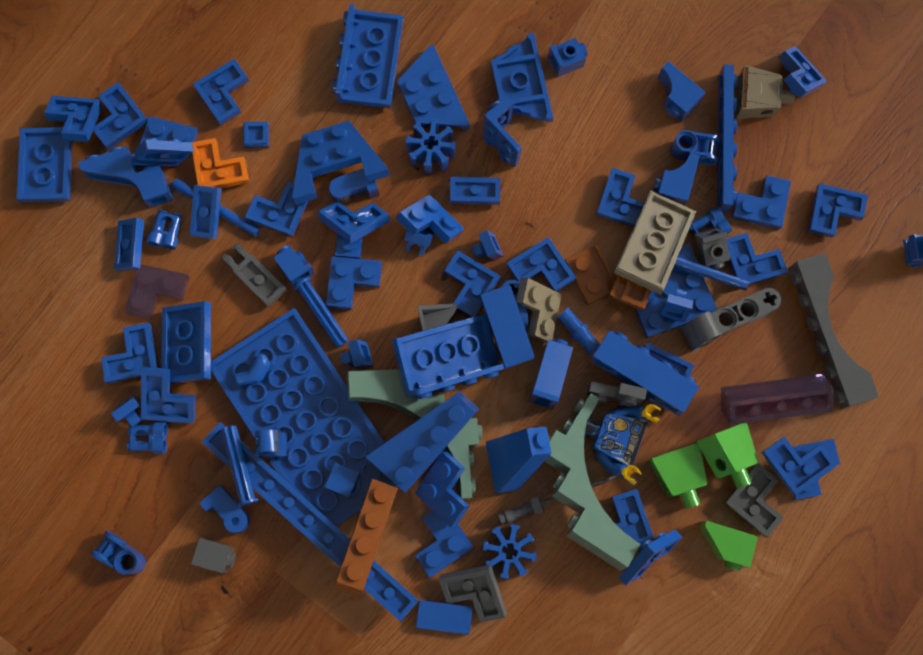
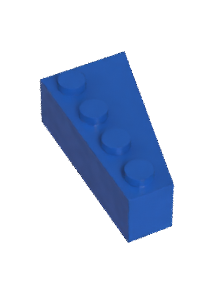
(417, 446)

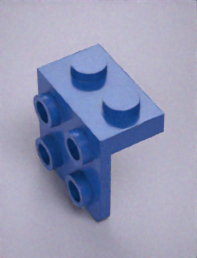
(495, 134)

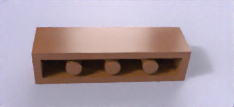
(365, 538)

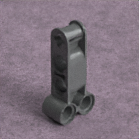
(707, 327)

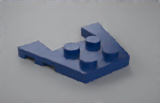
(330, 151)

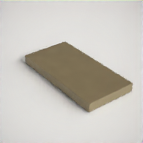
(655, 242)

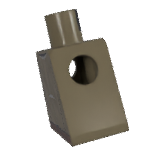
(760, 93)

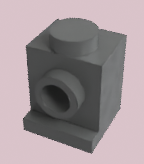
(707, 242)

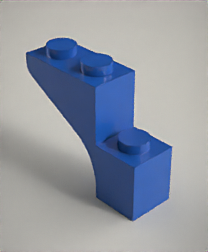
(117, 168)

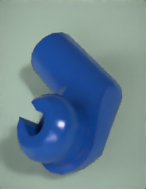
(256, 373)

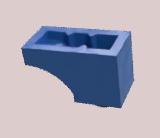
(682, 92)
(678, 182)

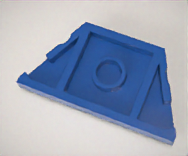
(522, 80)
(430, 93)

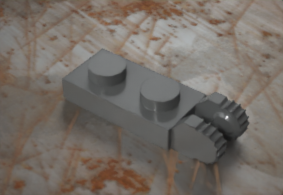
(256, 277)

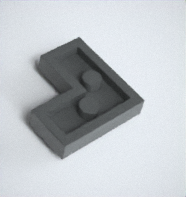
(624, 394)
(749, 502)
(477, 585)

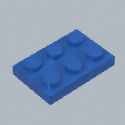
(44, 165)
(187, 342)

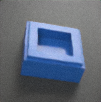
(256, 135)
(342, 480)

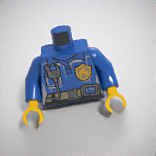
(620, 438)

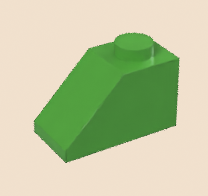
(730, 545)

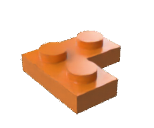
(213, 171)

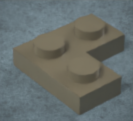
(545, 308)

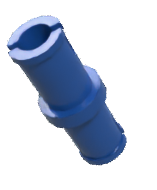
(579, 331)

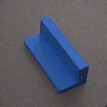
(507, 326)

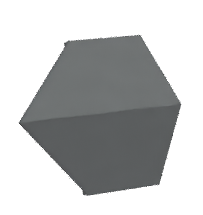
(436, 315)

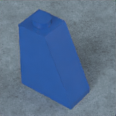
(551, 374)
(517, 457)

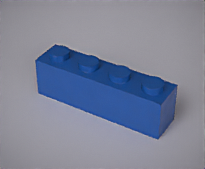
(639, 369)

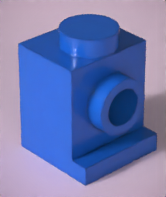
(562, 61)
(293, 264)

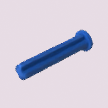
(321, 312)
(238, 466)

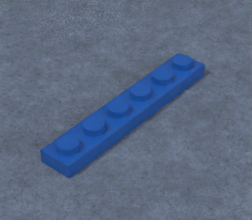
(726, 128)

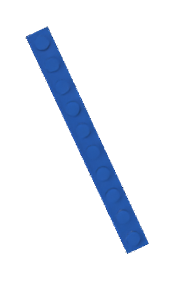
(313, 524)

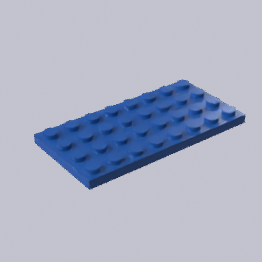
(310, 404)

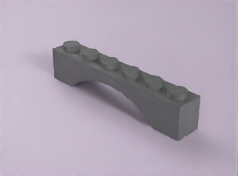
(850, 381)

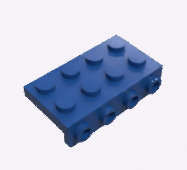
(368, 58)
(446, 356)

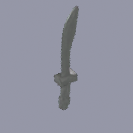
(537, 506)

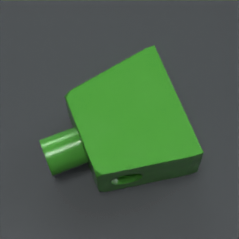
(730, 453)
(680, 473)

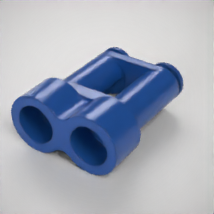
(714, 218)
(161, 238)
(157, 438)

